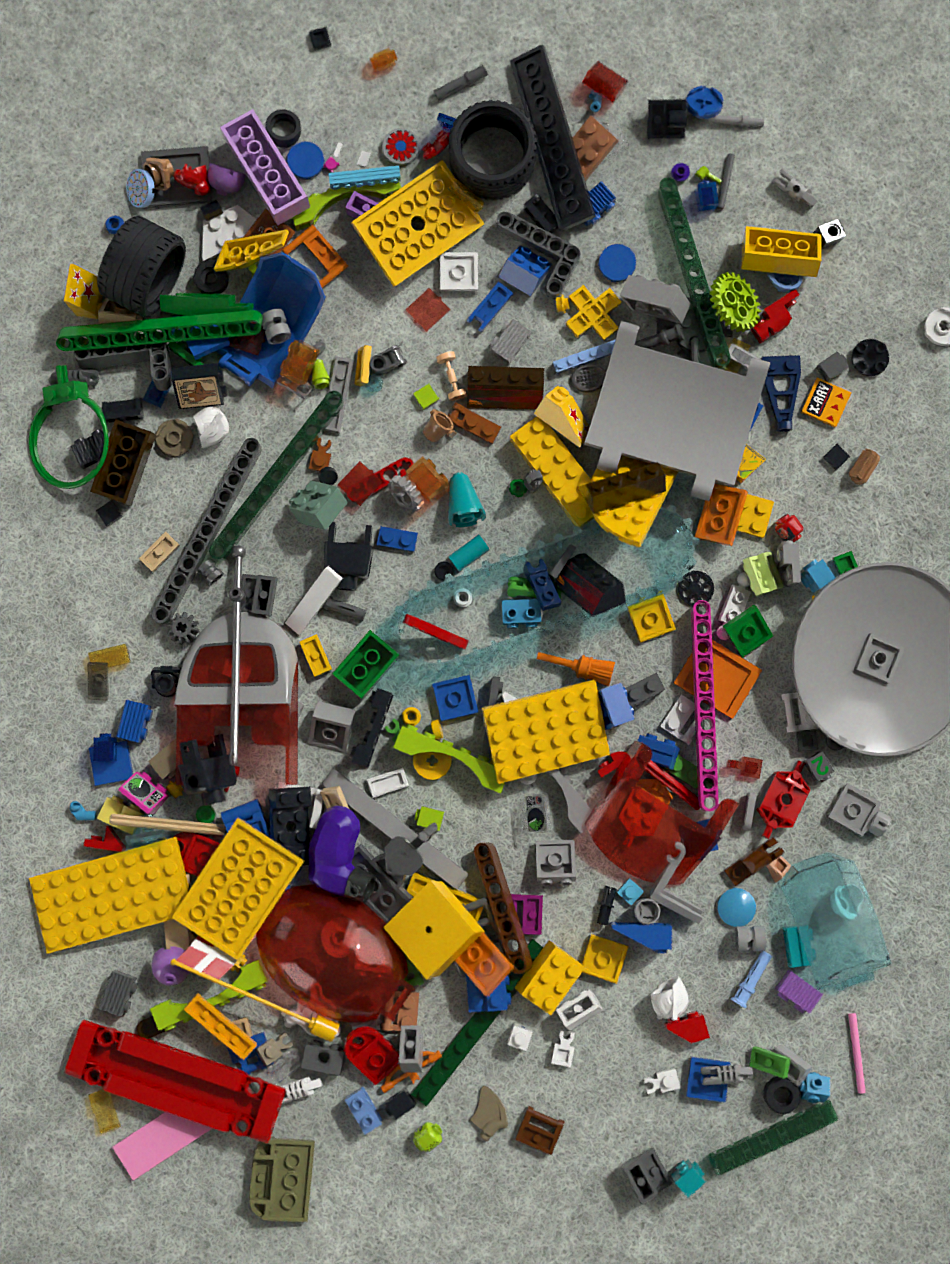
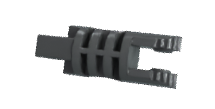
(89, 376)
(533, 480)

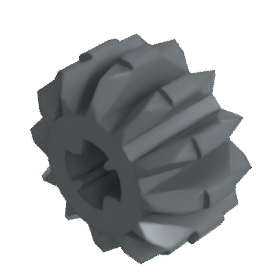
(179, 635)

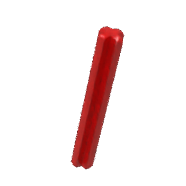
(672, 785)

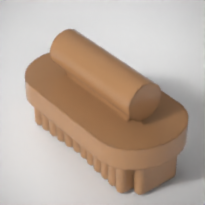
(864, 466)

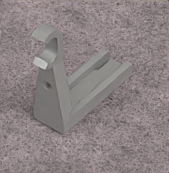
(661, 895)

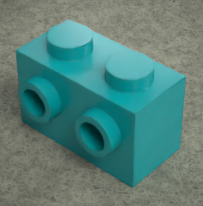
(688, 1177)

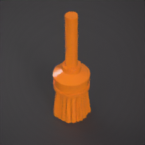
(584, 667)

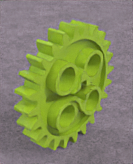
(735, 302)

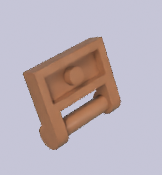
(407, 1014)

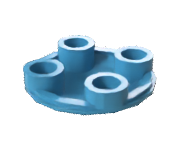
(736, 907)

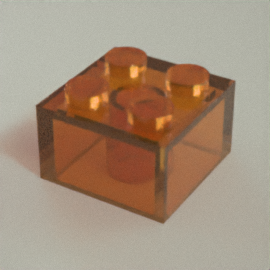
(427, 480)

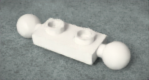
(734, 603)

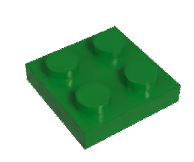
(748, 630)

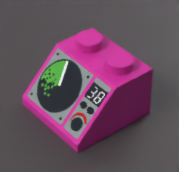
(144, 792)

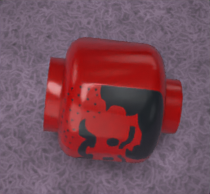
(789, 528)

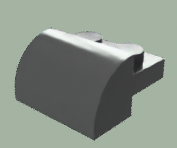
(259, 594)
(646, 1175)

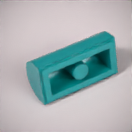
(468, 553)

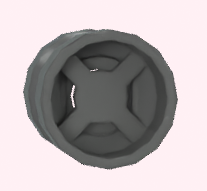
(210, 571)

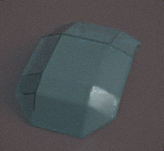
(835, 921)

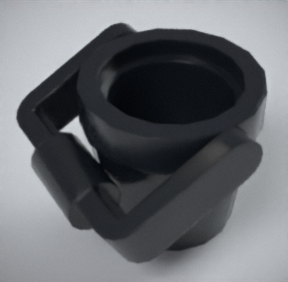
(166, 682)

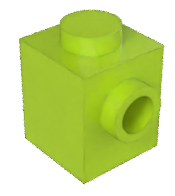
(427, 816)

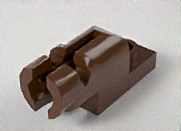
(753, 861)

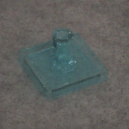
(148, 836)

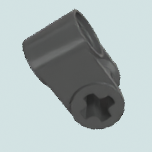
(389, 360)

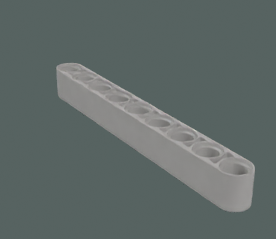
(394, 827)

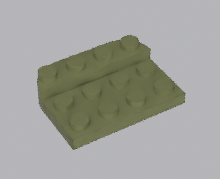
(282, 1179)

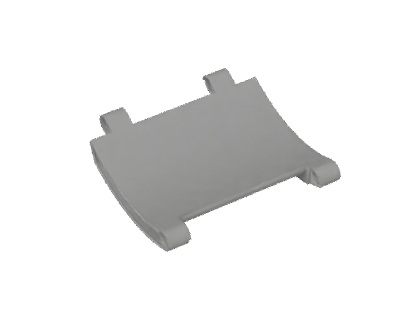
(674, 413)

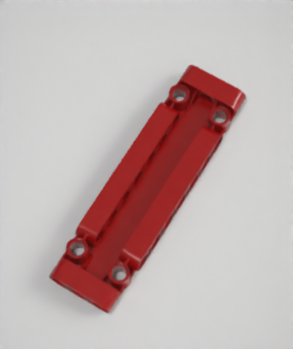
(175, 1081)

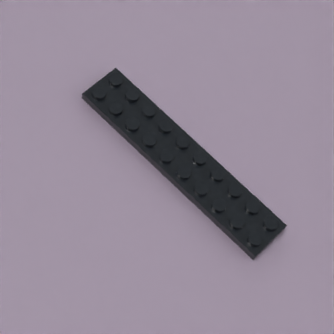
(553, 136)

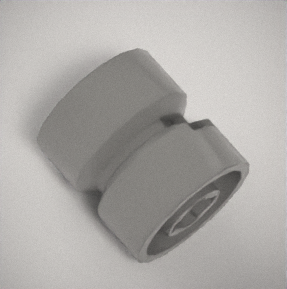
(275, 325)
(646, 910)
(750, 938)

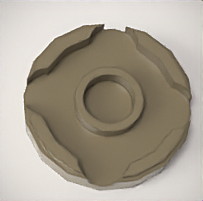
(179, 435)

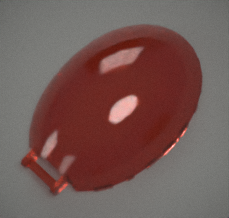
(333, 955)

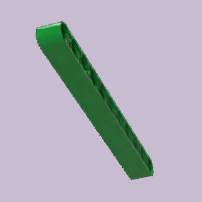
(166, 325)

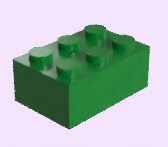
(366, 664)

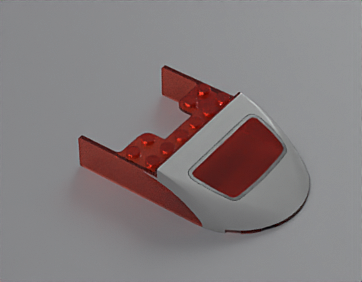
(265, 687)

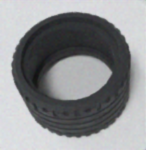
(498, 115)
(141, 265)

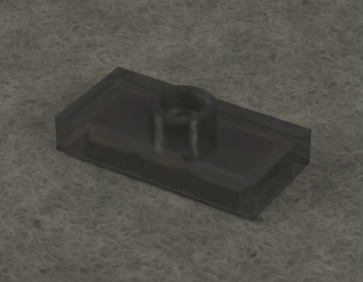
(98, 681)

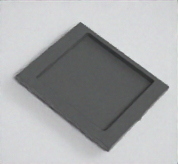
(179, 157)

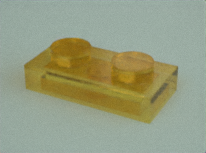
(113, 656)

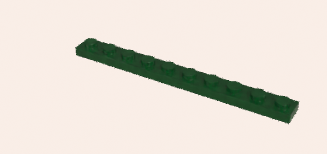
(465, 1040)

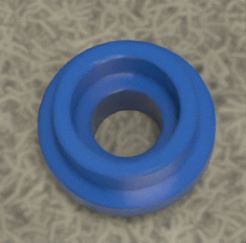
(109, 222)

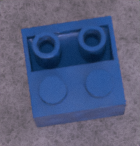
(525, 270)

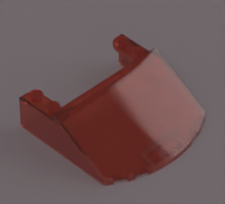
(641, 830)

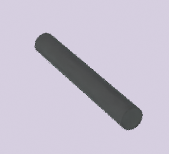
(725, 181)

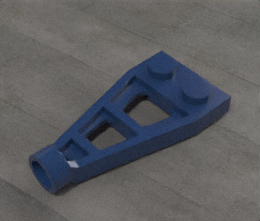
(783, 366)

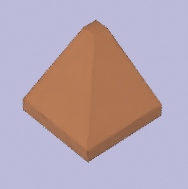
(778, 868)

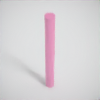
(856, 1053)

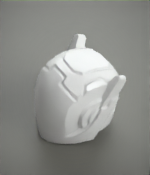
(211, 426)
(670, 999)

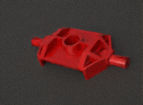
(772, 808)

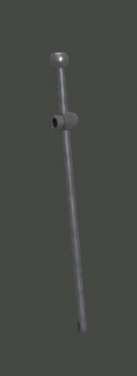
(238, 598)

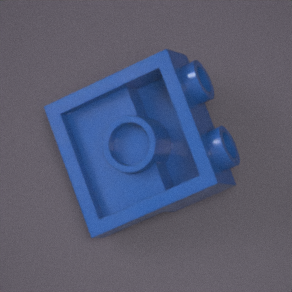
(496, 1001)

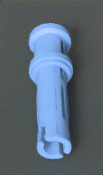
(747, 987)

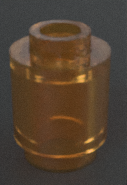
(383, 59)

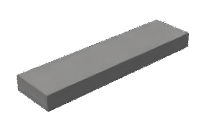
(339, 382)

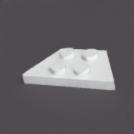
(228, 226)

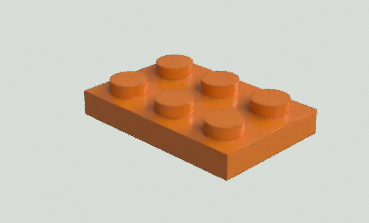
(721, 515)
(484, 964)

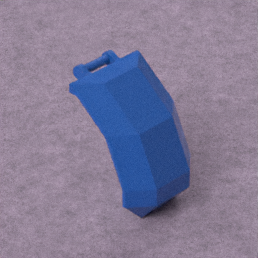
(282, 285)

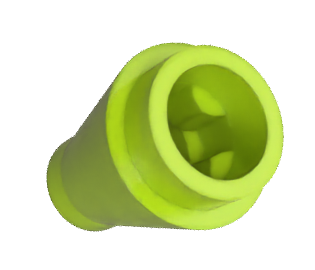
(320, 377)

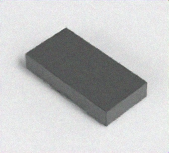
(562, 561)

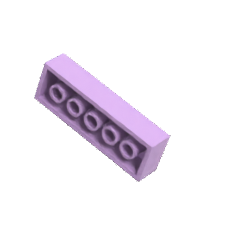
(265, 167)

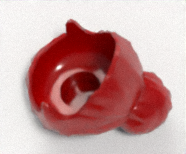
(193, 179)

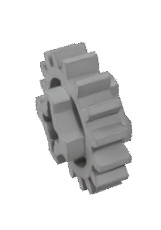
(406, 493)

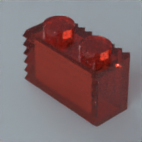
(605, 81)

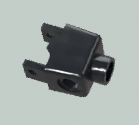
(349, 559)
(207, 775)

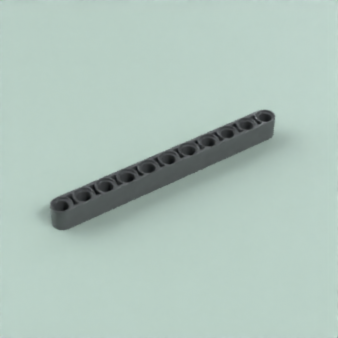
(207, 521)

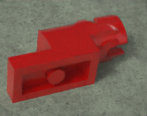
(775, 317)

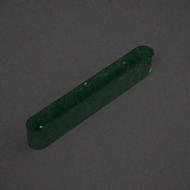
(772, 1138)

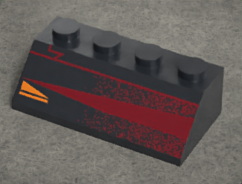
(590, 585)

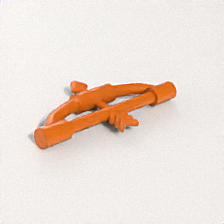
(432, 1057)

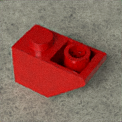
(691, 1028)

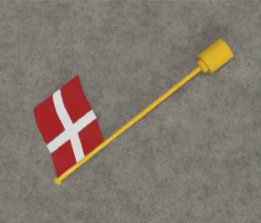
(213, 963)

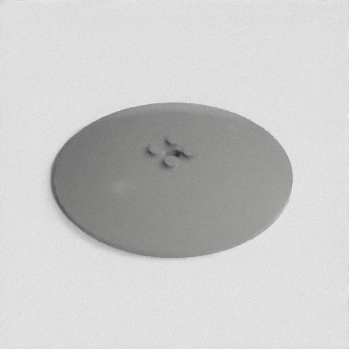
(842, 687)

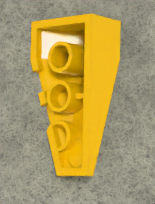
(248, 250)

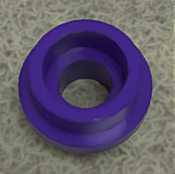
(680, 177)

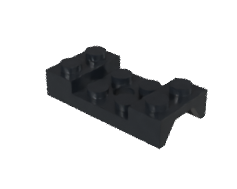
(381, 701)
(286, 806)

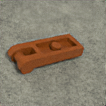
(475, 423)

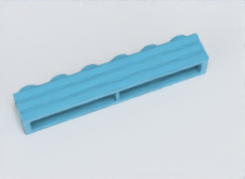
(364, 177)

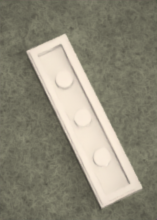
(313, 600)

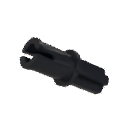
(606, 905)

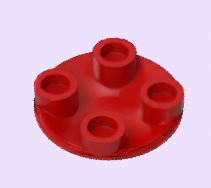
(439, 145)

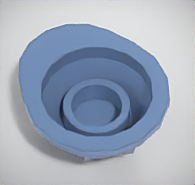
(784, 282)

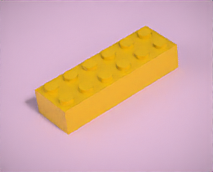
(558, 467)

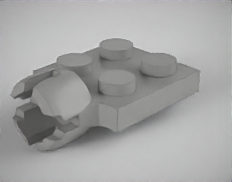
(859, 812)

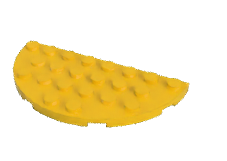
(634, 519)

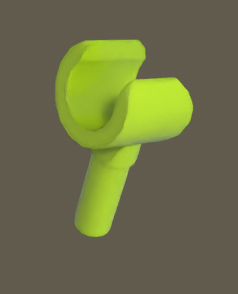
(704, 172)

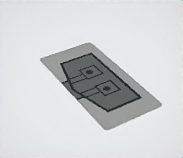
(741, 355)

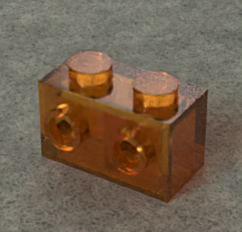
(299, 362)

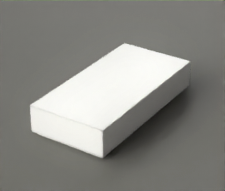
(387, 782)

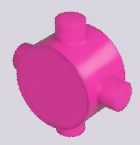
(331, 164)

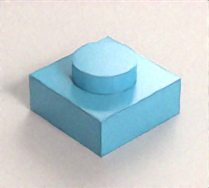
(630, 891)

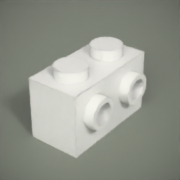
(579, 1009)

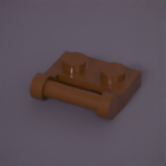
(536, 1136)

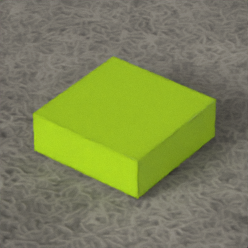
(426, 396)

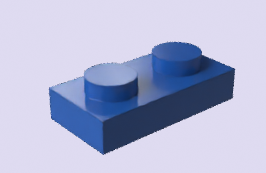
(397, 539)

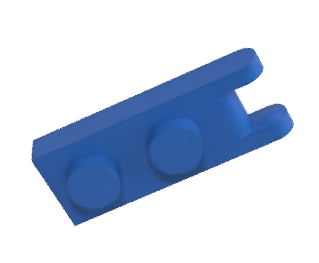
(491, 305)

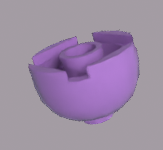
(225, 179)
(164, 971)

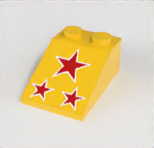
(82, 293)
(564, 415)

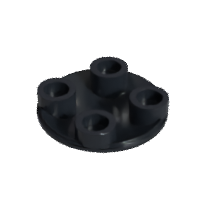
(870, 357)

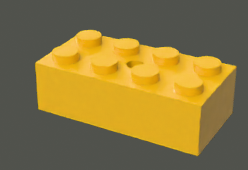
(781, 251)

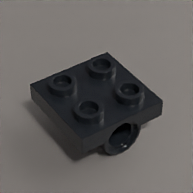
(666, 118)

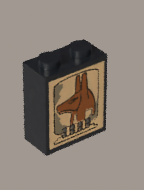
(198, 386)

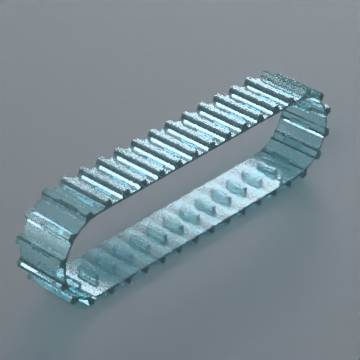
(559, 541)

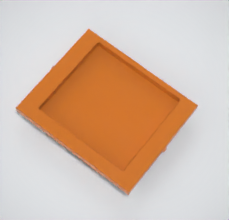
(731, 676)

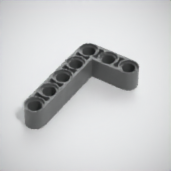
(543, 247)
(157, 354)

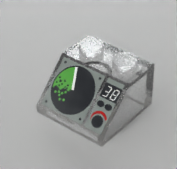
(536, 813)

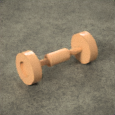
(446, 358)

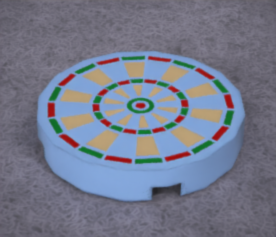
(139, 188)

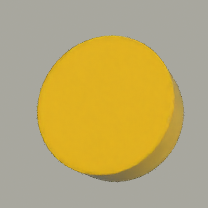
(436, 729)

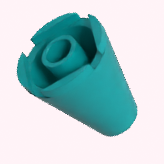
(463, 502)

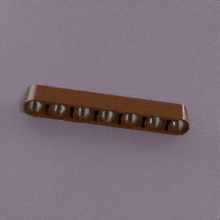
(510, 913)

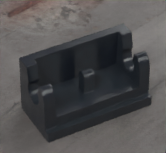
(541, 214)
(123, 410)

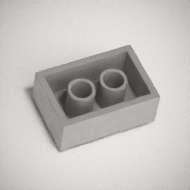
(655, 298)

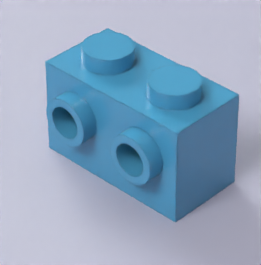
(816, 575)
(521, 612)

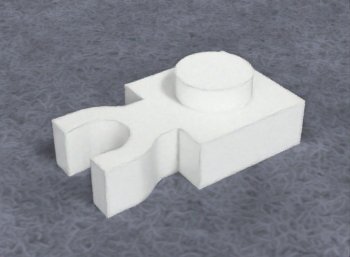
(563, 1052)
(666, 1081)

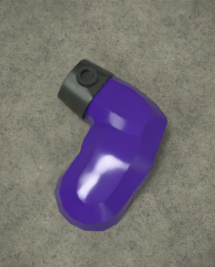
(332, 854)

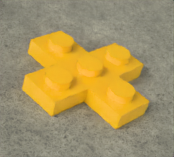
(593, 312)

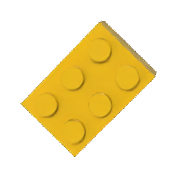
(550, 977)

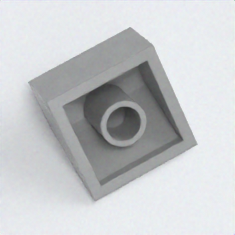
(331, 726)

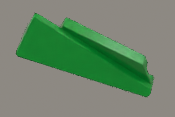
(200, 303)

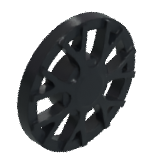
(696, 588)

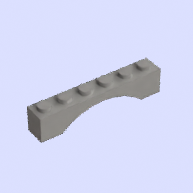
(577, 808)

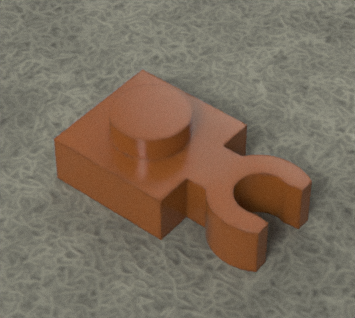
(320, 458)

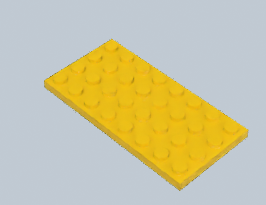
(110, 895)

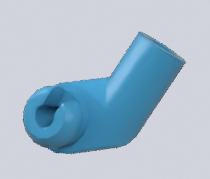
(597, 103)
(80, 813)

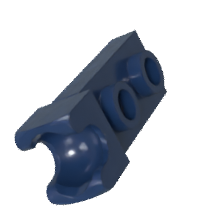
(542, 585)

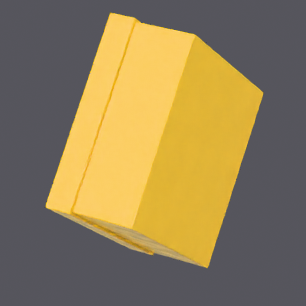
(433, 929)

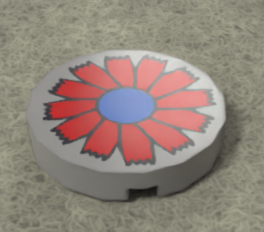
(400, 146)

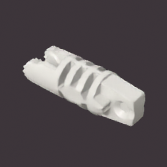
(301, 1088)

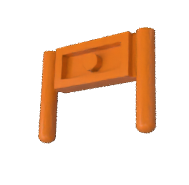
(322, 251)

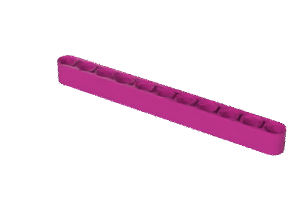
(708, 696)

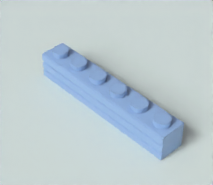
(583, 357)

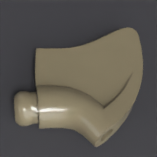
(490, 1114)

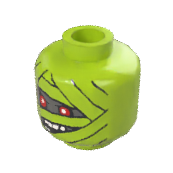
(427, 1137)

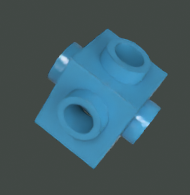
(815, 1088)

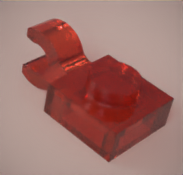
(748, 767)

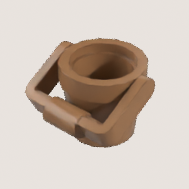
(161, 171)
(438, 426)

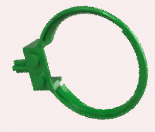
(55, 395)

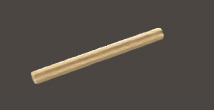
(167, 824)

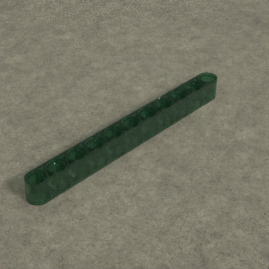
(693, 265)
(278, 466)

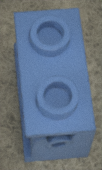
(364, 1110)

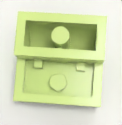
(762, 573)

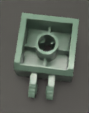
(317, 504)

